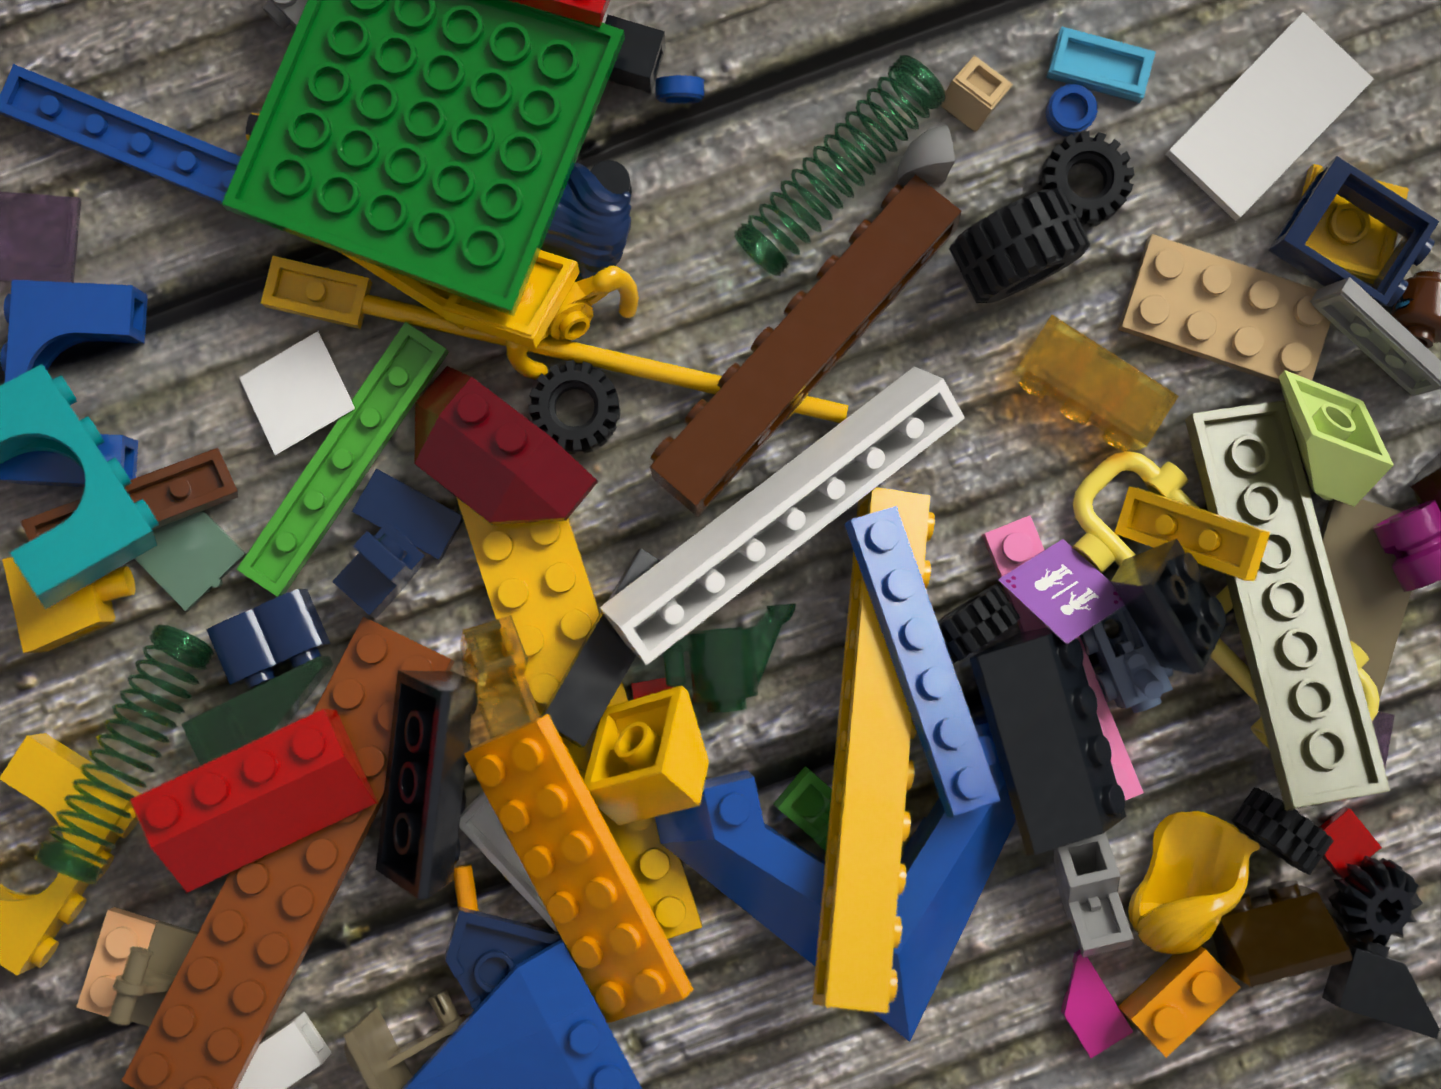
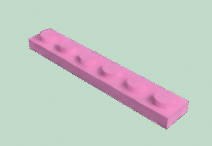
(1010, 548)

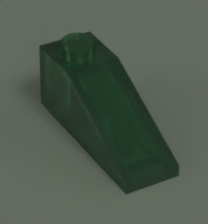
(254, 712)

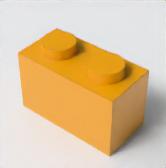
(1178, 998)

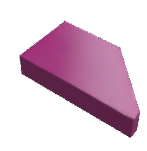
(1092, 1009)

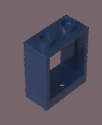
(1374, 199)

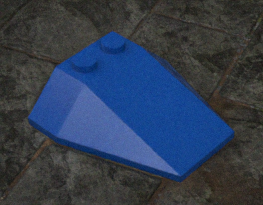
(532, 1034)

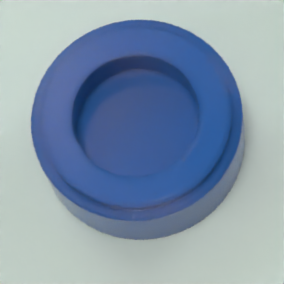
(679, 89)
(1071, 110)

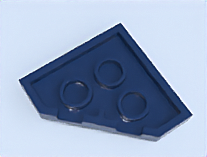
(488, 948)

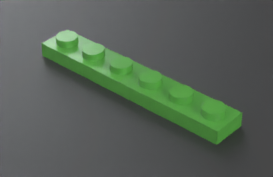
(343, 460)

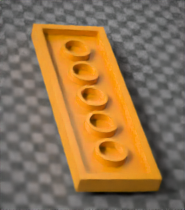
(578, 870)

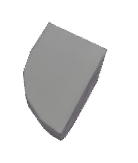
(928, 157)

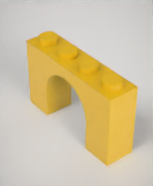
(45, 774)

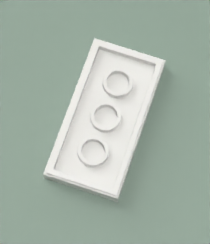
(1269, 116)

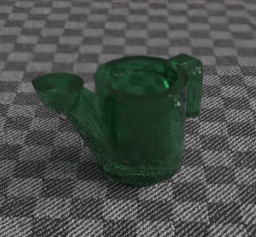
(726, 661)

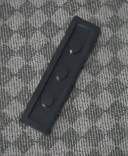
(595, 669)

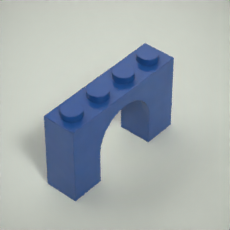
(43, 324)

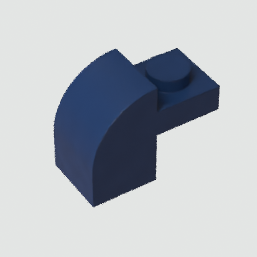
(379, 569)

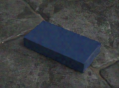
(411, 513)

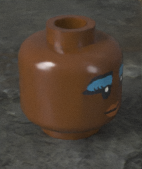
(1421, 307)

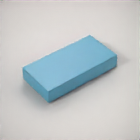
(1101, 64)

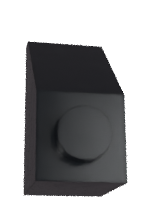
(1379, 989)

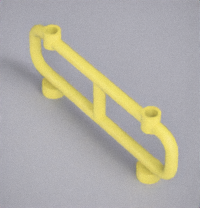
(1103, 547)

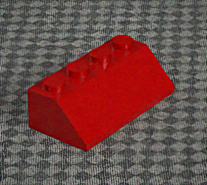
(254, 800)

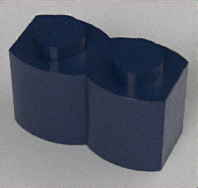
(269, 637)

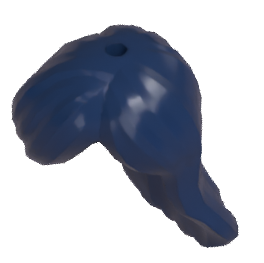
(589, 224)

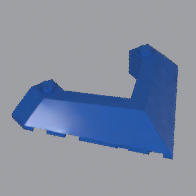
(784, 882)

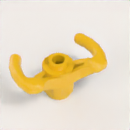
(576, 314)

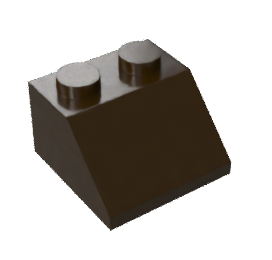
(1278, 935)

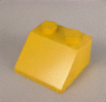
(647, 758)

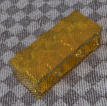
(1093, 385)

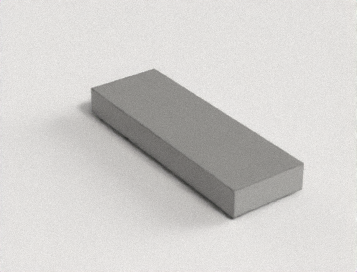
(1379, 336)

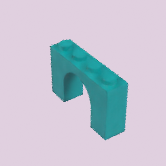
(106, 525)

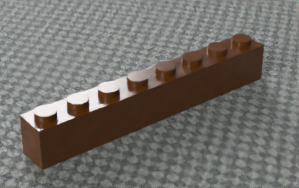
(804, 345)

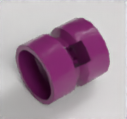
(1415, 542)

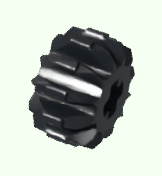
(1375, 900)

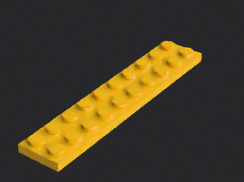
(544, 586)

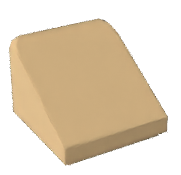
(975, 93)

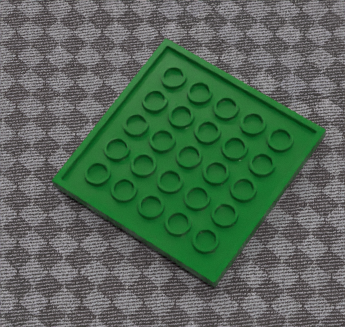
(426, 136)

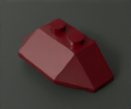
(494, 455)

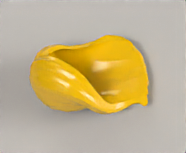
(1191, 881)

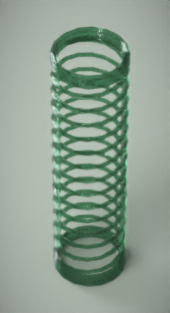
(759, 246)
(181, 647)

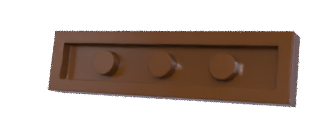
(168, 492)

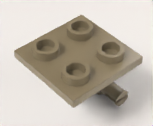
(150, 974)
(375, 1053)

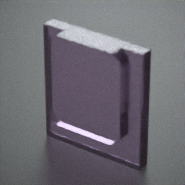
(38, 237)

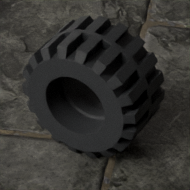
(1019, 245)

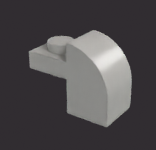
(1090, 896)

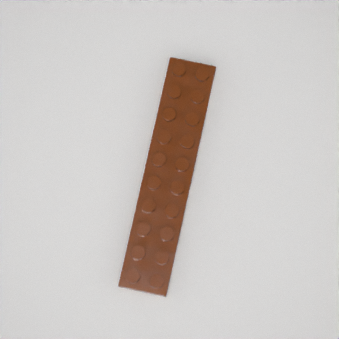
(277, 903)

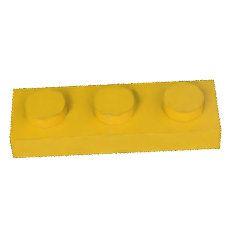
(1208, 537)

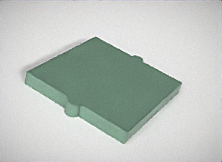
(191, 558)

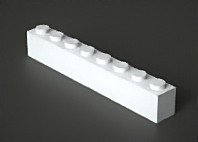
(782, 513)

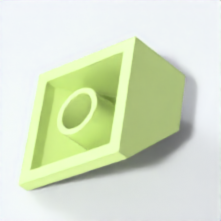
(1334, 440)

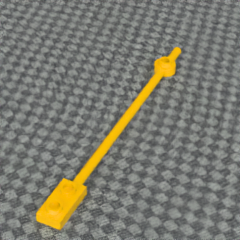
(347, 298)

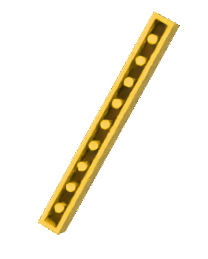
(868, 795)

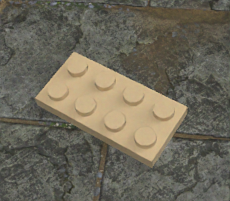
(1224, 312)

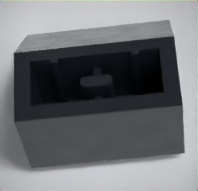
(1171, 606)

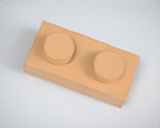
(118, 934)

